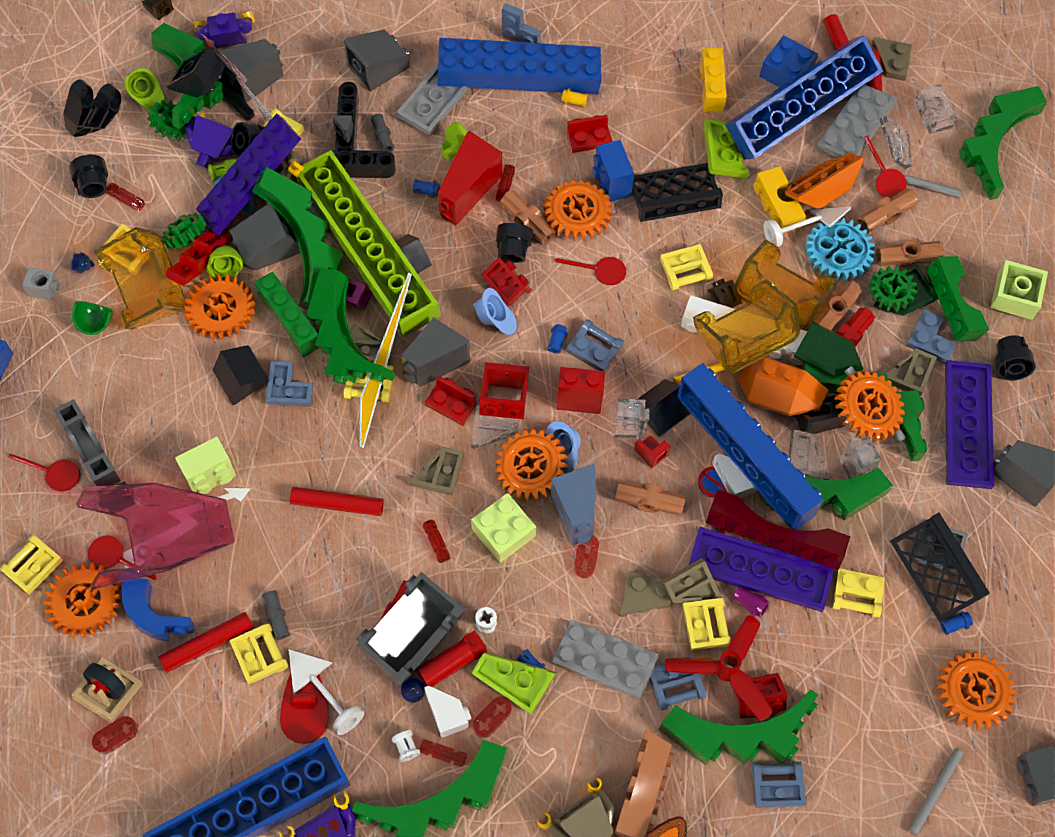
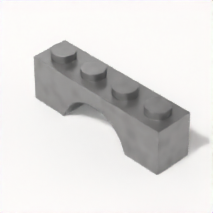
(86, 444)

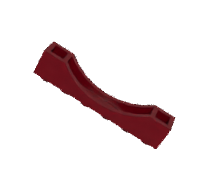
(819, 546)

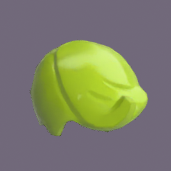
(453, 139)
(224, 261)

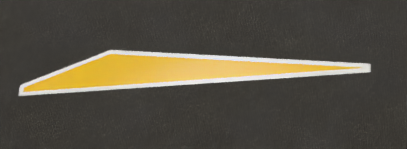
(372, 388)

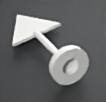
(828, 216)
(305, 669)

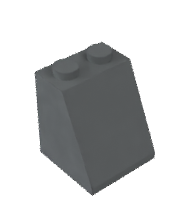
(375, 57)
(257, 62)
(264, 239)
(434, 353)
(1027, 470)
(1039, 774)

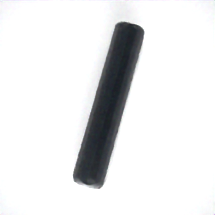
(236, 101)

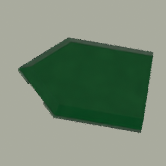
(923, 297)
(828, 351)

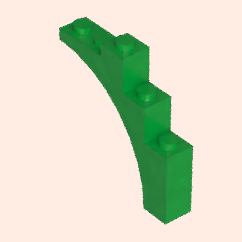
(178, 47)
(1005, 113)
(293, 203)
(328, 312)
(912, 406)
(850, 494)
(741, 741)
(443, 809)

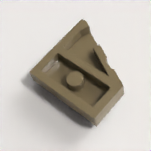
(893, 57)
(365, 341)
(912, 371)
(440, 472)
(691, 584)
(643, 594)

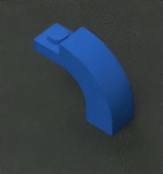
(136, 601)

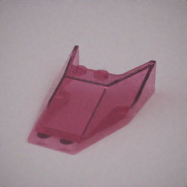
(163, 526)

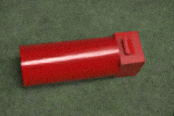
(452, 659)

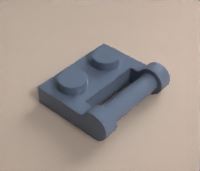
(591, 351)
(664, 680)
(778, 793)

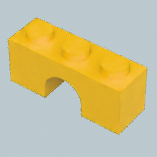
(713, 73)
(769, 186)

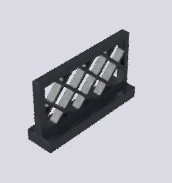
(677, 203)
(957, 557)

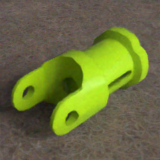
(219, 170)

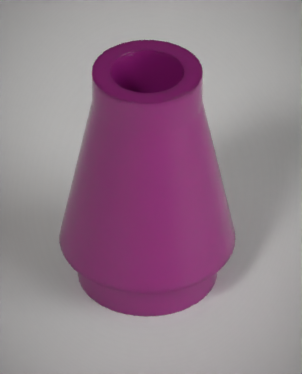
(752, 602)

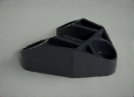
(87, 115)

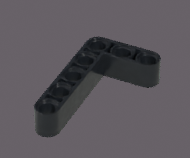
(348, 105)

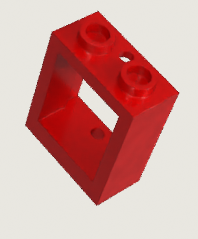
(495, 375)

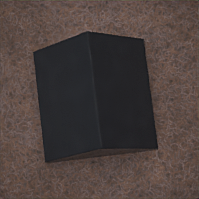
(414, 252)
(239, 373)
(664, 407)
(822, 419)

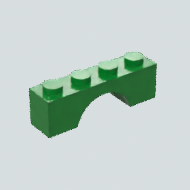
(290, 315)
(964, 320)

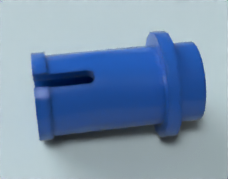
(424, 187)
(557, 338)
(956, 623)
(531, 659)

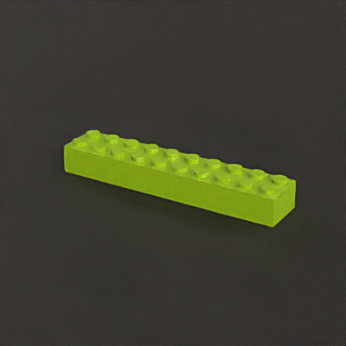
(367, 242)

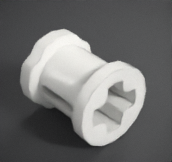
(490, 615)
(406, 746)

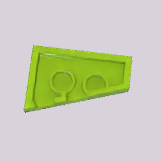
(721, 151)
(514, 679)

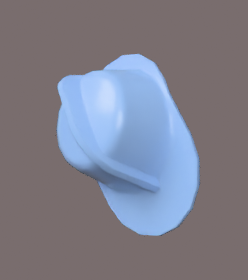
(494, 312)
(569, 439)

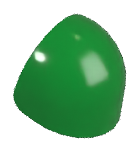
(91, 317)

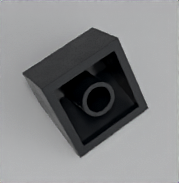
(198, 74)

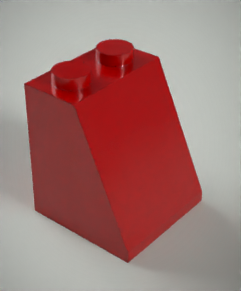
(580, 390)

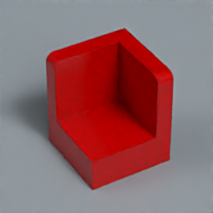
(652, 451)

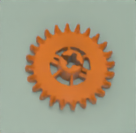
(577, 220)
(215, 297)
(870, 405)
(510, 472)
(71, 589)
(961, 702)

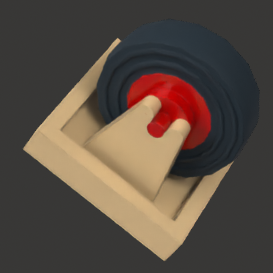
(106, 689)

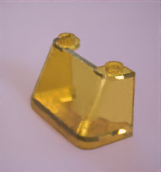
(139, 269)
(807, 295)
(752, 330)

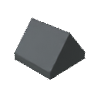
(343, 126)

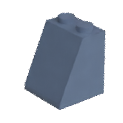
(575, 503)

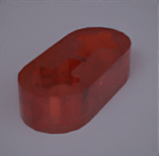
(592, 557)
(488, 713)
(112, 730)

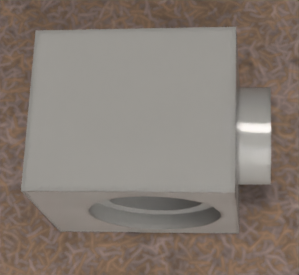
(35, 278)

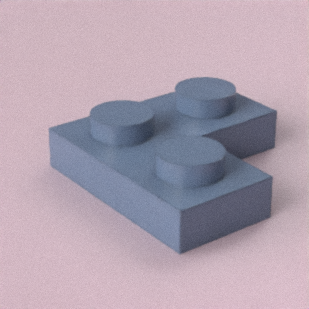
(515, 29)
(926, 338)
(284, 391)

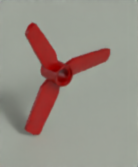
(739, 681)

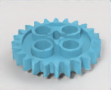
(852, 263)

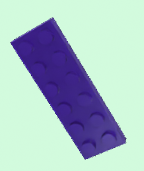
(237, 184)
(969, 425)
(763, 569)

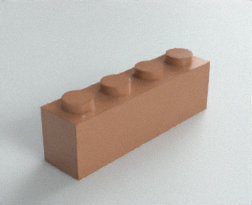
(643, 787)

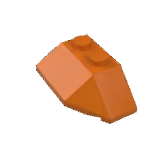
(826, 181)
(781, 387)

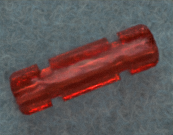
(505, 181)
(125, 196)
(436, 541)
(443, 753)

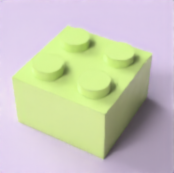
(1019, 289)
(206, 466)
(503, 527)

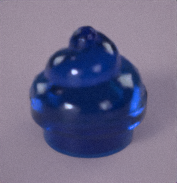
(81, 262)
(413, 690)

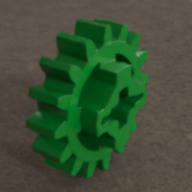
(164, 122)
(183, 230)
(882, 288)

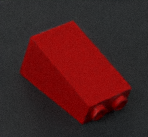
(469, 177)

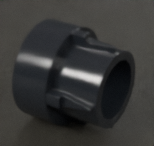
(243, 136)
(89, 175)
(513, 241)
(1014, 358)

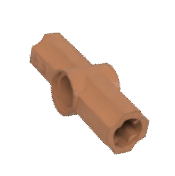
(888, 210)
(528, 215)
(898, 253)
(843, 301)
(650, 498)

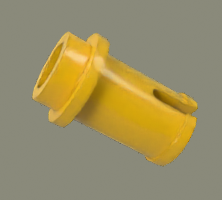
(574, 98)

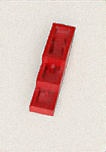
(196, 258)

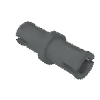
(382, 132)
(276, 615)

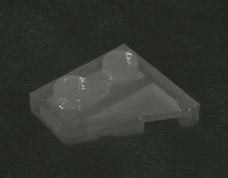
(898, 142)
(492, 429)
(806, 455)

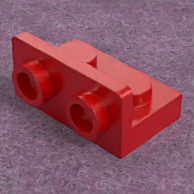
(588, 133)
(506, 281)
(451, 400)
(773, 692)

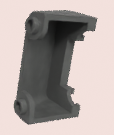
(410, 629)

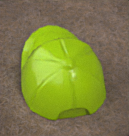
(144, 88)

